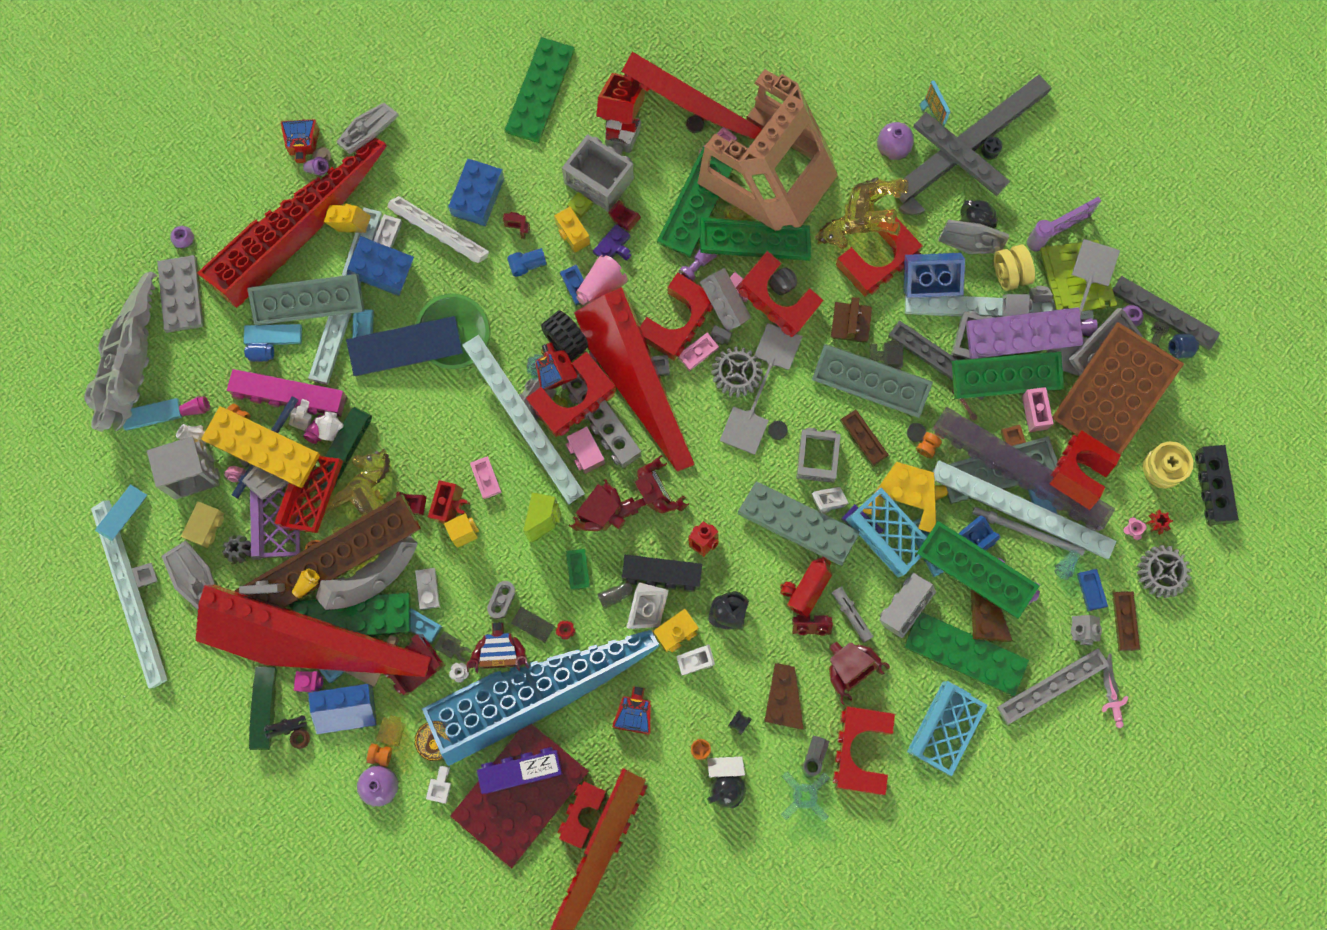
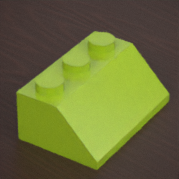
(541, 516)

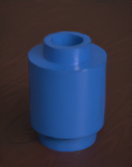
(259, 352)

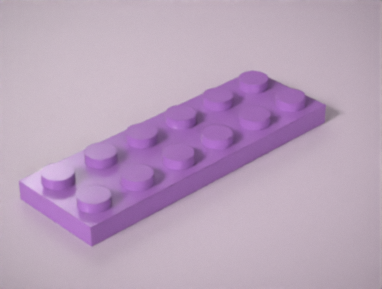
(1024, 333)

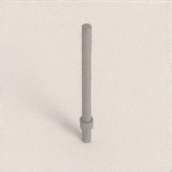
(993, 517)

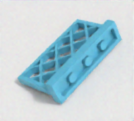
(875, 540)
(932, 719)

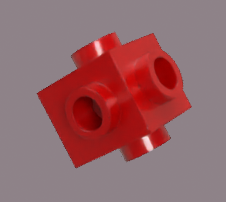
(703, 538)

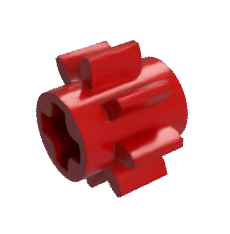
(1161, 517)

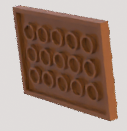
(1118, 388)

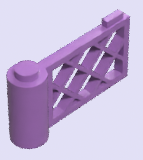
(1045, 229)

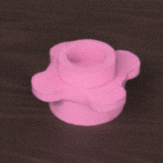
(1141, 527)

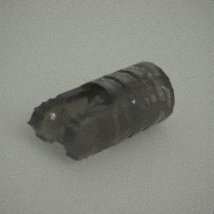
(614, 595)

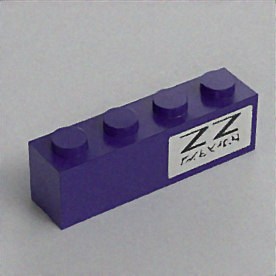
(519, 771)

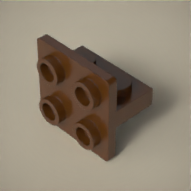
(851, 321)

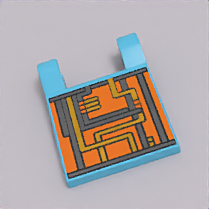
(936, 103)

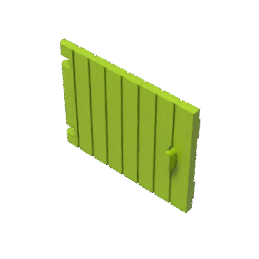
(1069, 289)

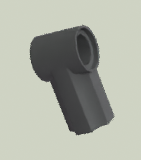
(815, 754)

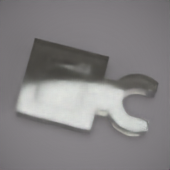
(450, 645)

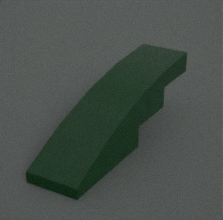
(262, 707)

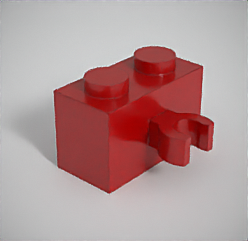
(447, 502)

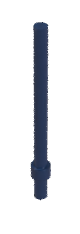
(276, 428)

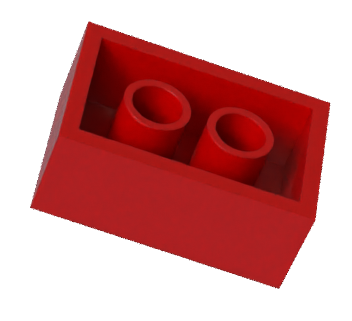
(620, 99)

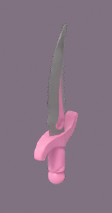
(1112, 694)

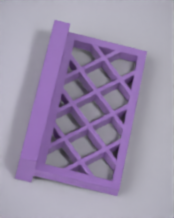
(257, 529)

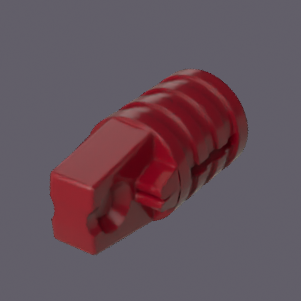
(631, 507)

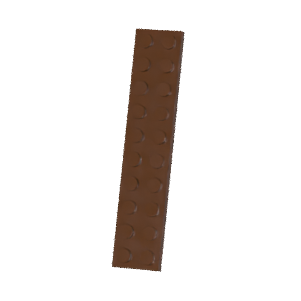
(342, 550)

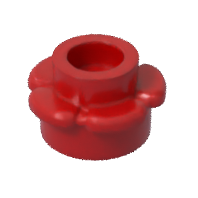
(787, 589)
(570, 629)

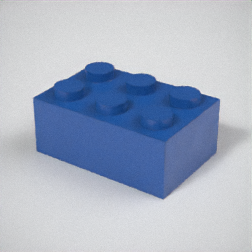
(476, 192)
(380, 265)
(934, 275)

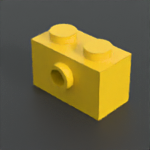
(347, 218)
(572, 229)
(462, 530)
(675, 631)

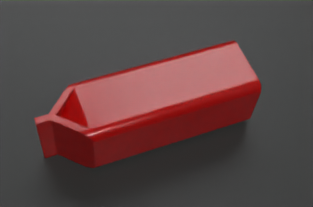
(811, 587)

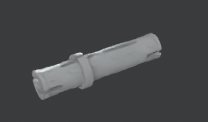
(852, 614)

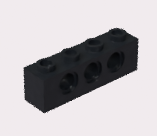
(1221, 475)

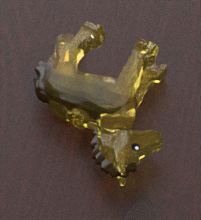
(860, 212)
(361, 488)

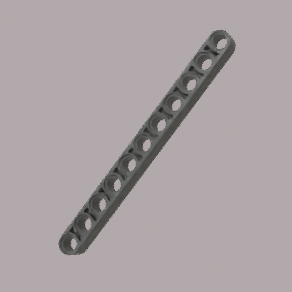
(977, 134)

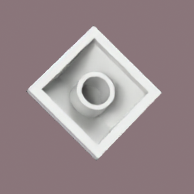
(647, 607)

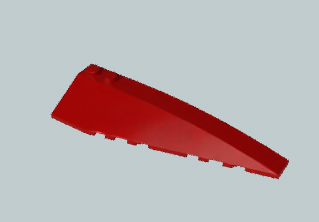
(685, 96)
(624, 355)

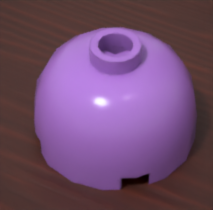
(895, 140)
(386, 786)

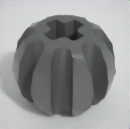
(783, 281)
(232, 554)

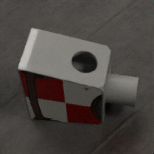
(622, 136)

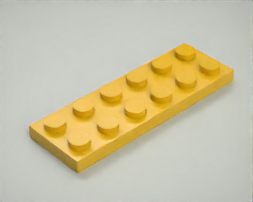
(260, 447)

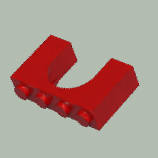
(868, 277)
(754, 288)
(672, 341)
(559, 418)
(1072, 480)
(848, 774)

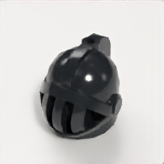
(979, 212)
(728, 610)
(727, 791)

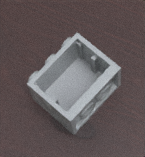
(598, 172)
(183, 467)

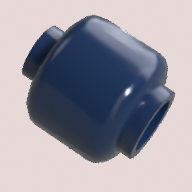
(1183, 346)

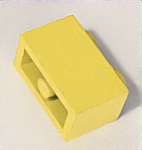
(203, 525)

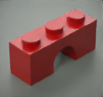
(573, 831)

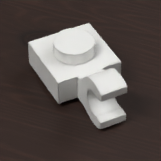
(299, 417)
(439, 788)

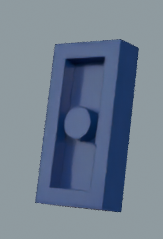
(572, 280)

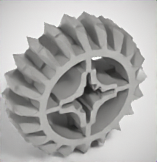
(728, 359)
(1158, 566)

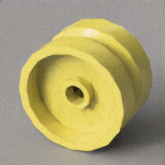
(1014, 267)
(1168, 465)

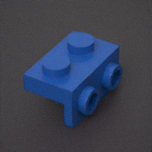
(980, 533)

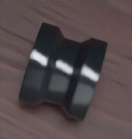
(994, 144)
(739, 722)

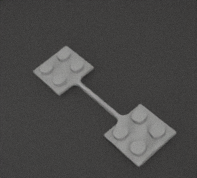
(1095, 265)
(743, 427)

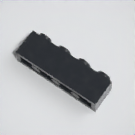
(662, 572)

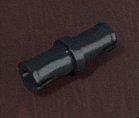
(285, 726)

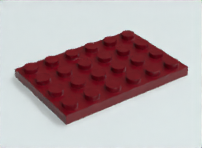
(515, 816)

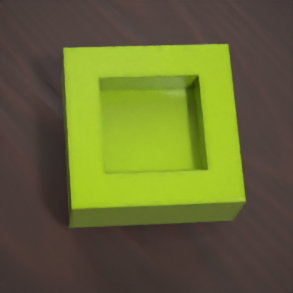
(580, 204)

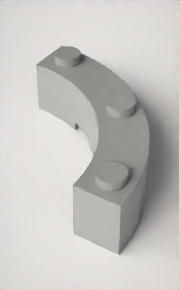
(369, 579)

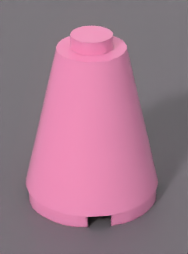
(601, 279)

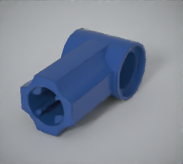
(521, 263)

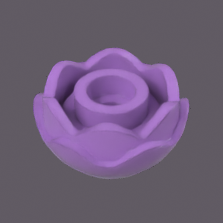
(185, 241)
(1136, 312)

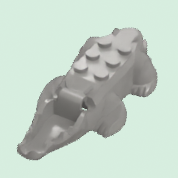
(122, 361)

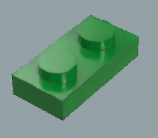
(577, 569)

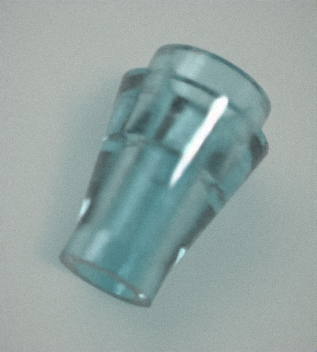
(1067, 565)

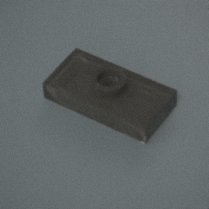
(533, 624)

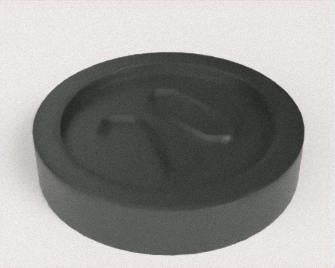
(694, 124)
(777, 430)
(916, 432)

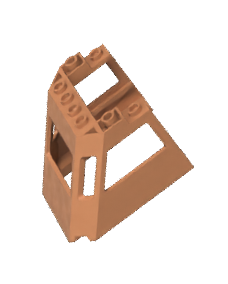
(783, 127)

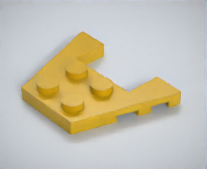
(911, 487)

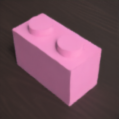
(1037, 409)
(585, 450)

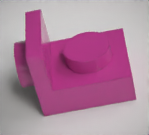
(308, 681)

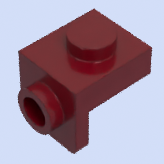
(624, 216)
(518, 221)
(415, 502)

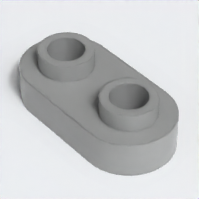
(501, 600)

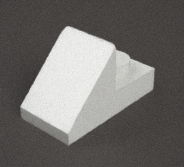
(829, 499)
(695, 660)

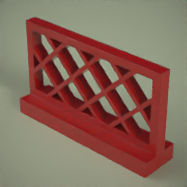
(294, 496)

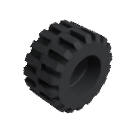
(564, 334)

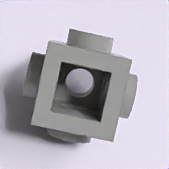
(1086, 629)

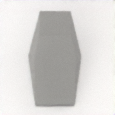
(366, 127)
(973, 237)
(263, 483)
(187, 572)

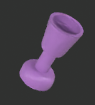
(701, 259)

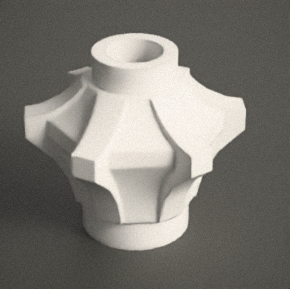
(328, 426)
(188, 431)

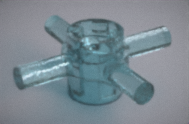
(811, 789)

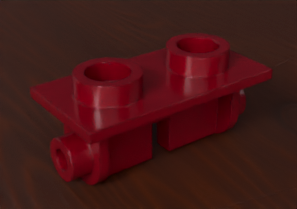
(821, 626)

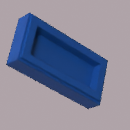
(1092, 590)

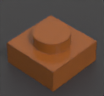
(1013, 435)

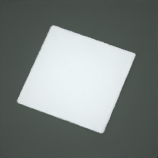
(725, 766)

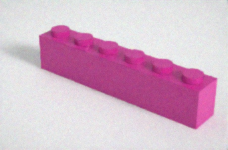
(279, 391)

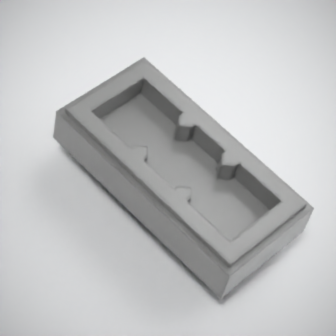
(262, 587)

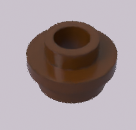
(294, 735)

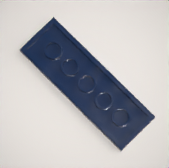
(404, 346)

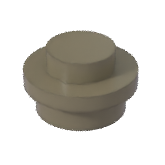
(322, 152)

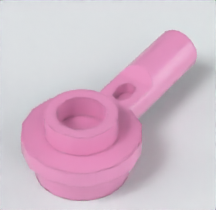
(233, 473)

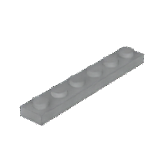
(1052, 686)

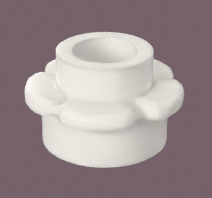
(459, 677)

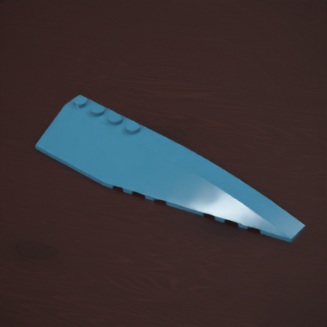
(516, 698)

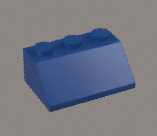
(342, 708)

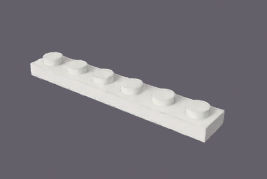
(438, 229)

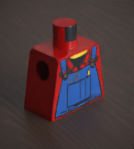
(300, 138)
(554, 368)
(634, 713)

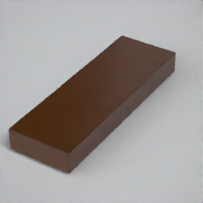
(864, 437)
(1126, 621)

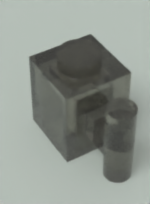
(890, 355)

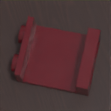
(407, 684)

